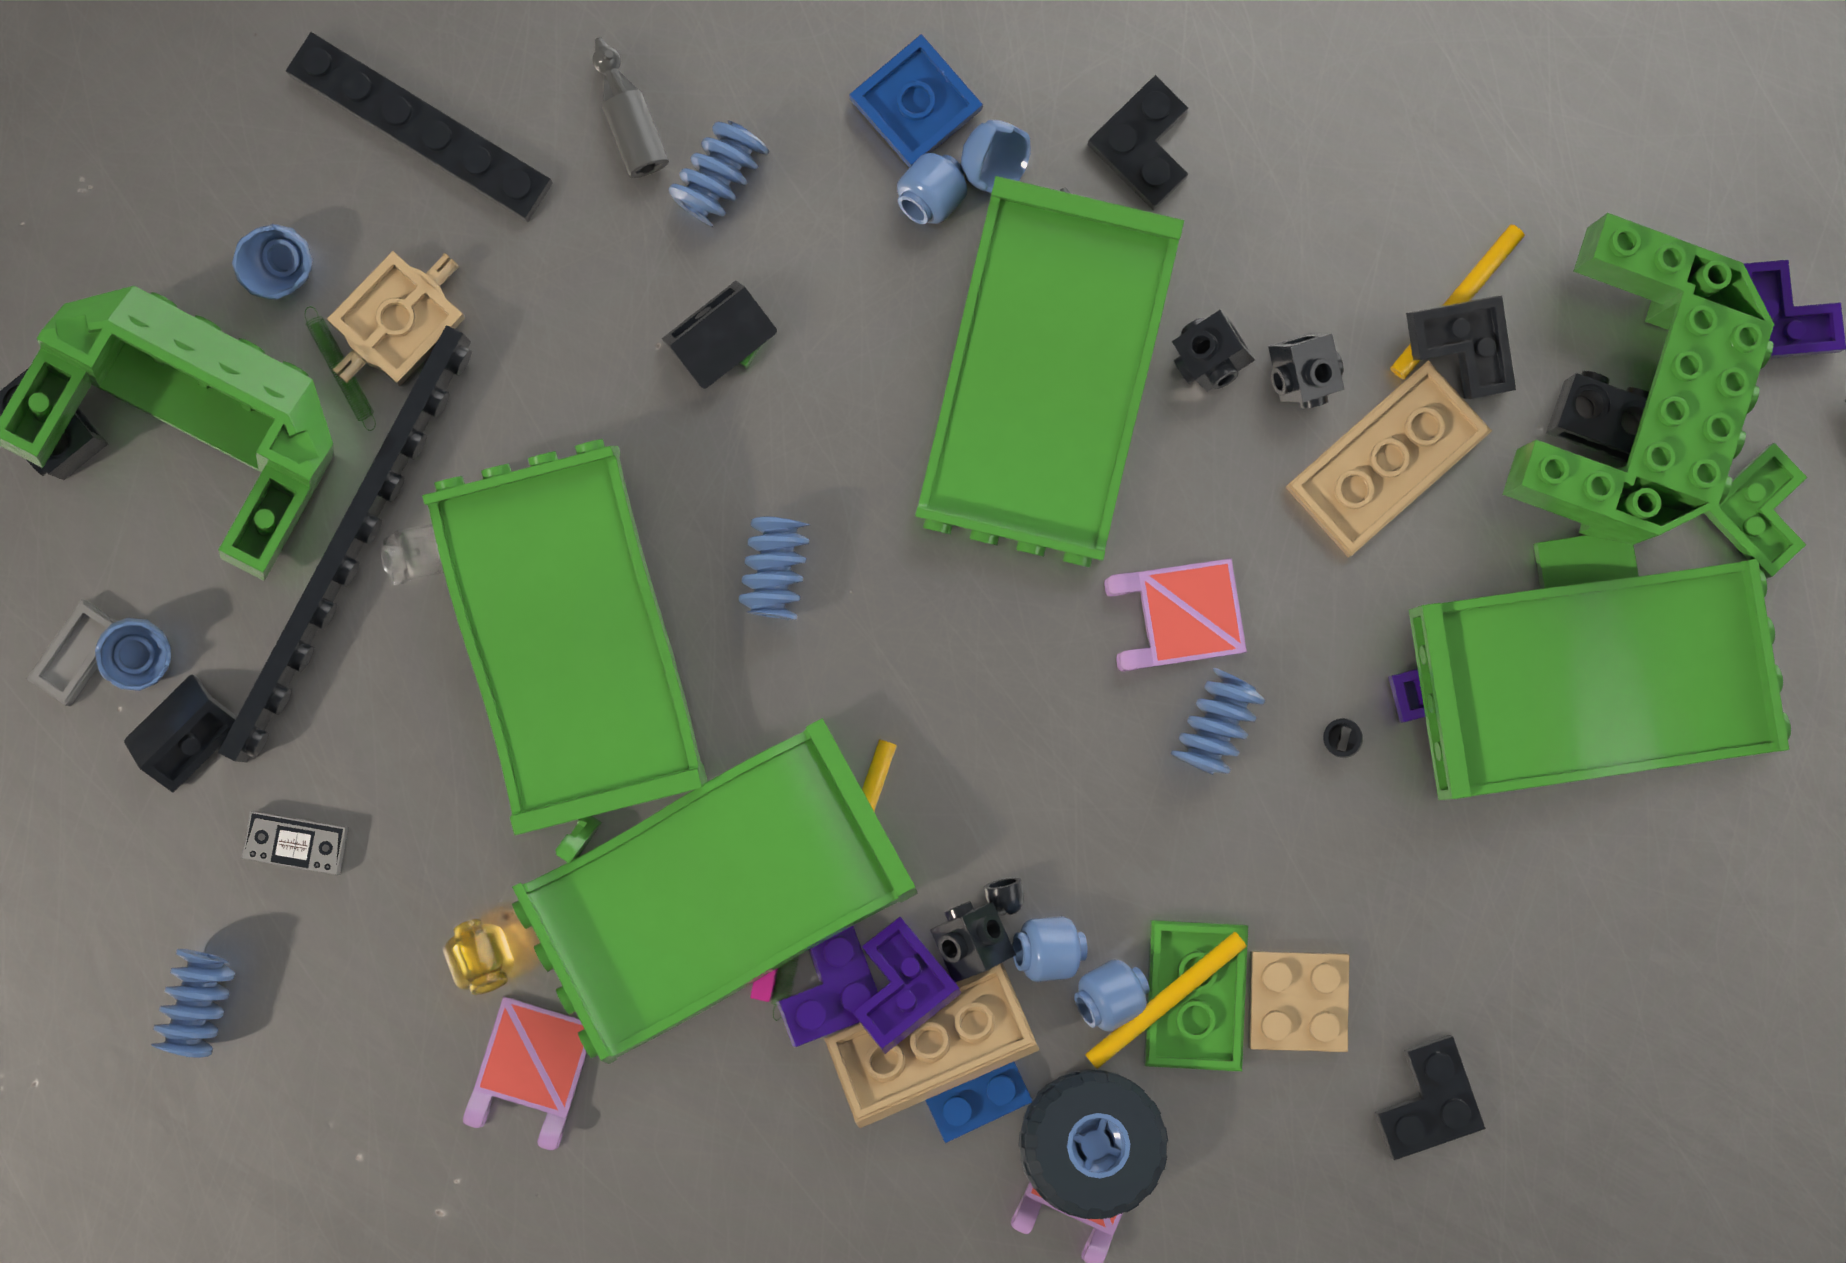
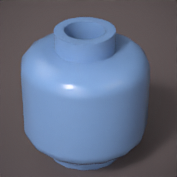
(931, 188)
(1049, 949)
(1111, 995)

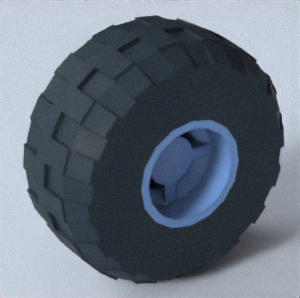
(1093, 1144)

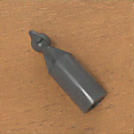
(628, 116)

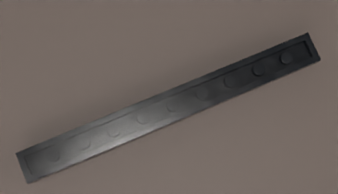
(338, 563)

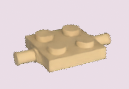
(395, 318)

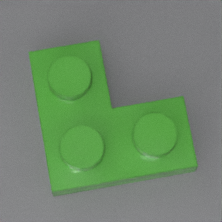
(1749, 515)

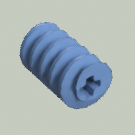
(717, 170)
(773, 567)
(1219, 723)
(194, 1004)

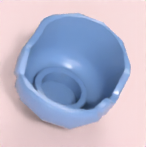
(993, 151)
(272, 261)
(133, 654)

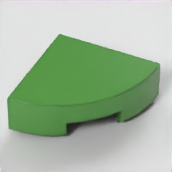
(575, 843)

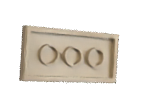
(1388, 459)
(957, 1044)

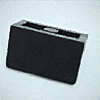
(720, 334)
(180, 734)

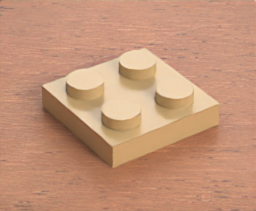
(1299, 1001)

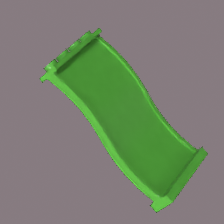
(1048, 370)
(565, 636)
(1599, 679)
(712, 893)

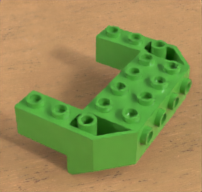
(193, 381)
(1695, 400)

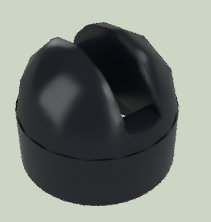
(1333, 734)
(1006, 895)

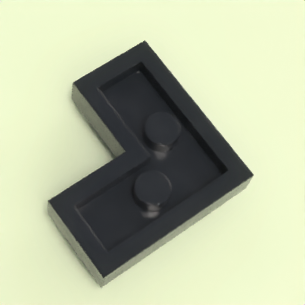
(1131, 145)
(1473, 331)
(1442, 1110)

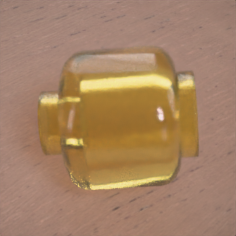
(478, 957)

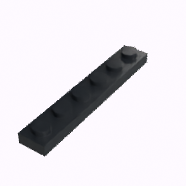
(419, 127)

